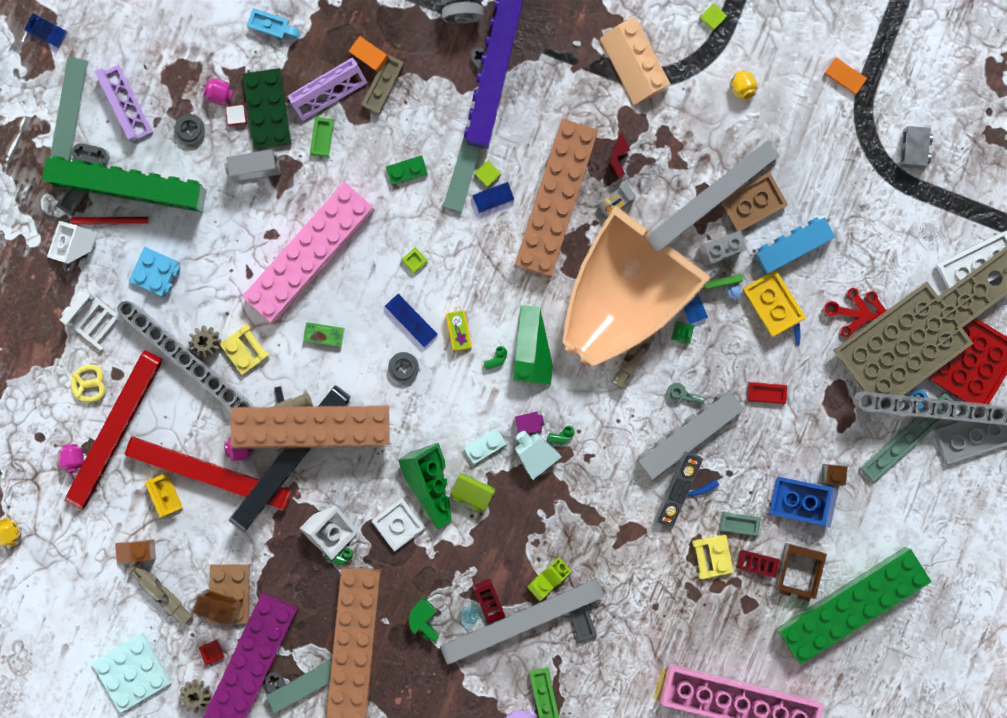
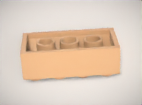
(635, 61)

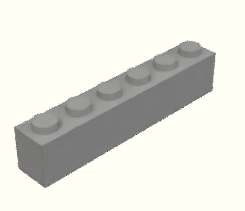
(691, 434)

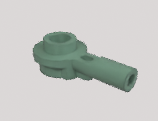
(677, 392)

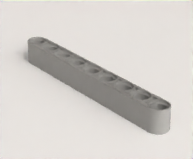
(712, 196)
(181, 350)
(930, 407)
(522, 621)

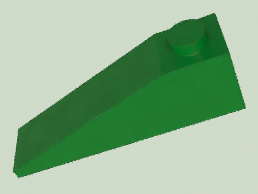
(533, 354)
(426, 478)

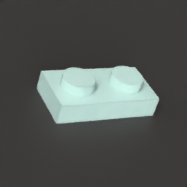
(485, 446)

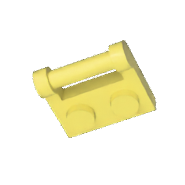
(240, 354)
(719, 556)

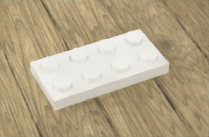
(963, 263)

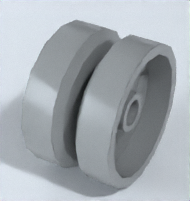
(462, 11)

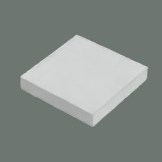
(398, 524)

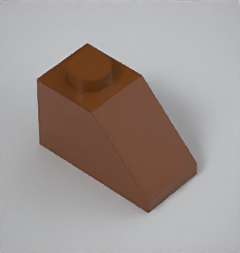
(135, 551)

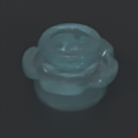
(470, 619)

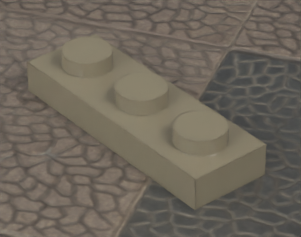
(382, 85)

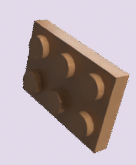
(754, 202)
(234, 582)

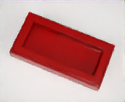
(767, 393)

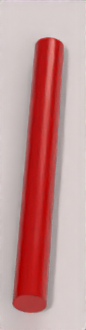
(109, 220)

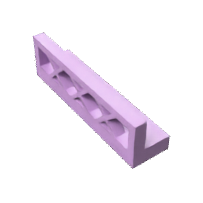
(323, 84)
(120, 111)

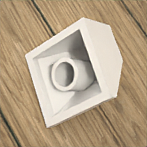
(71, 242)
(329, 531)

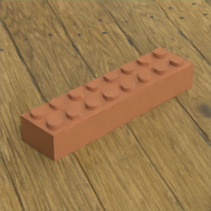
(556, 198)
(310, 427)
(354, 642)

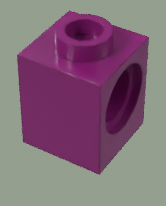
(529, 422)

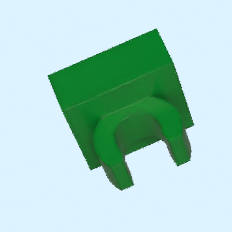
(682, 332)

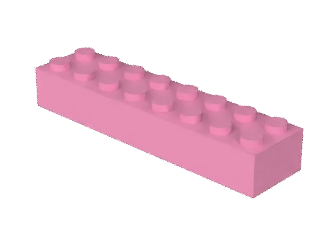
(308, 252)
(731, 698)

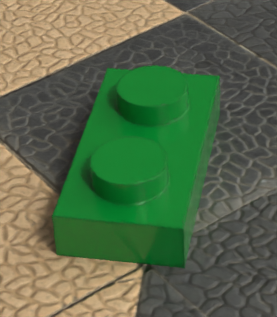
(406, 170)

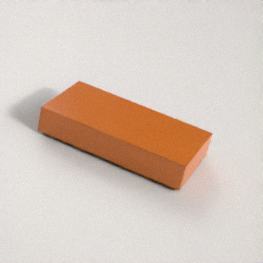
(369, 54)
(845, 76)

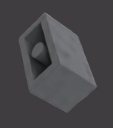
(916, 147)

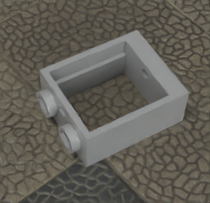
(252, 165)
(722, 248)

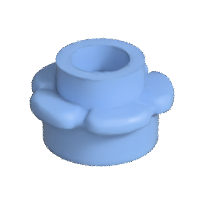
(735, 291)

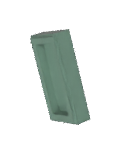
(739, 524)

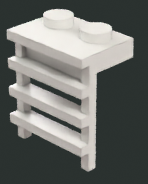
(80, 312)

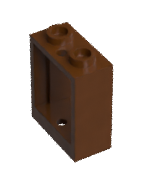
(816, 576)
(223, 607)

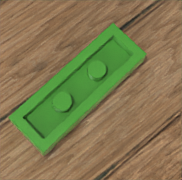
(544, 693)

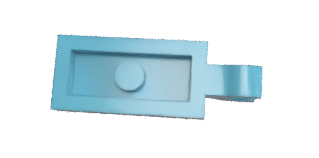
(271, 25)

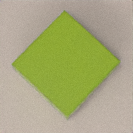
(713, 16)
(487, 173)
(414, 260)

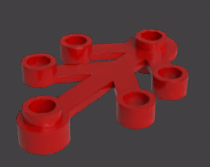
(862, 314)

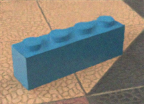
(795, 245)

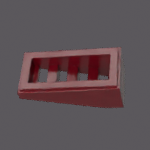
(774, 568)
(482, 586)

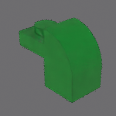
(418, 618)

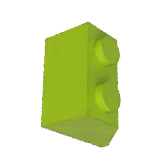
(472, 491)

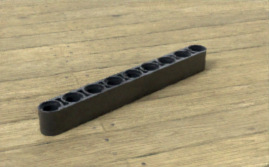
(278, 473)

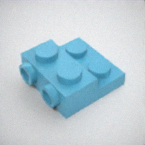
(155, 272)

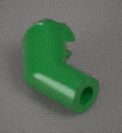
(498, 359)
(563, 437)
(342, 557)

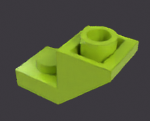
(549, 578)

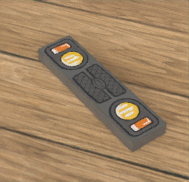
(678, 489)

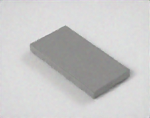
(969, 439)

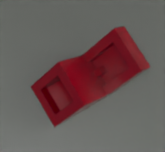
(620, 149)

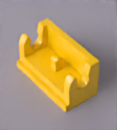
(164, 495)

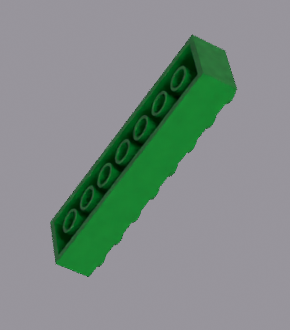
(124, 184)
(853, 605)

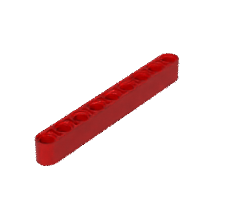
(113, 430)
(199, 470)

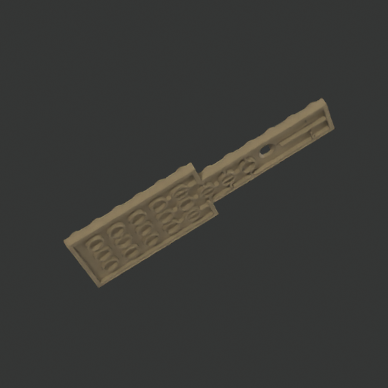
(920, 332)

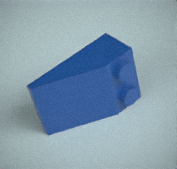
(804, 501)

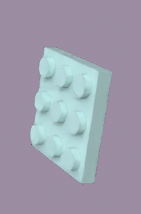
(131, 672)

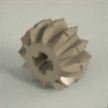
(198, 340)
(187, 696)

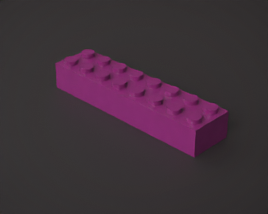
(252, 658)

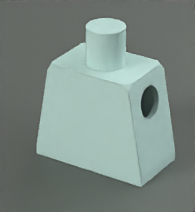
(535, 453)

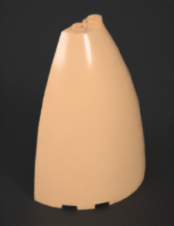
(619, 311)

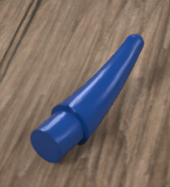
(797, 332)
(705, 489)

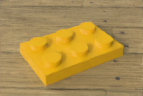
(774, 303)

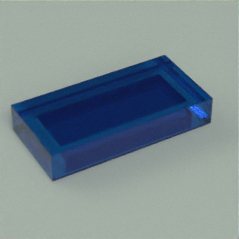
(45, 30)
(493, 197)

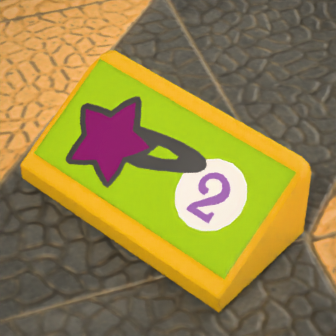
(458, 330)

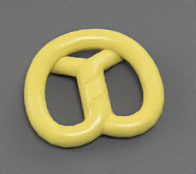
(87, 384)

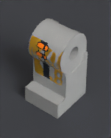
(619, 198)

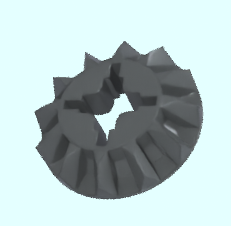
(182, 125)
(395, 362)

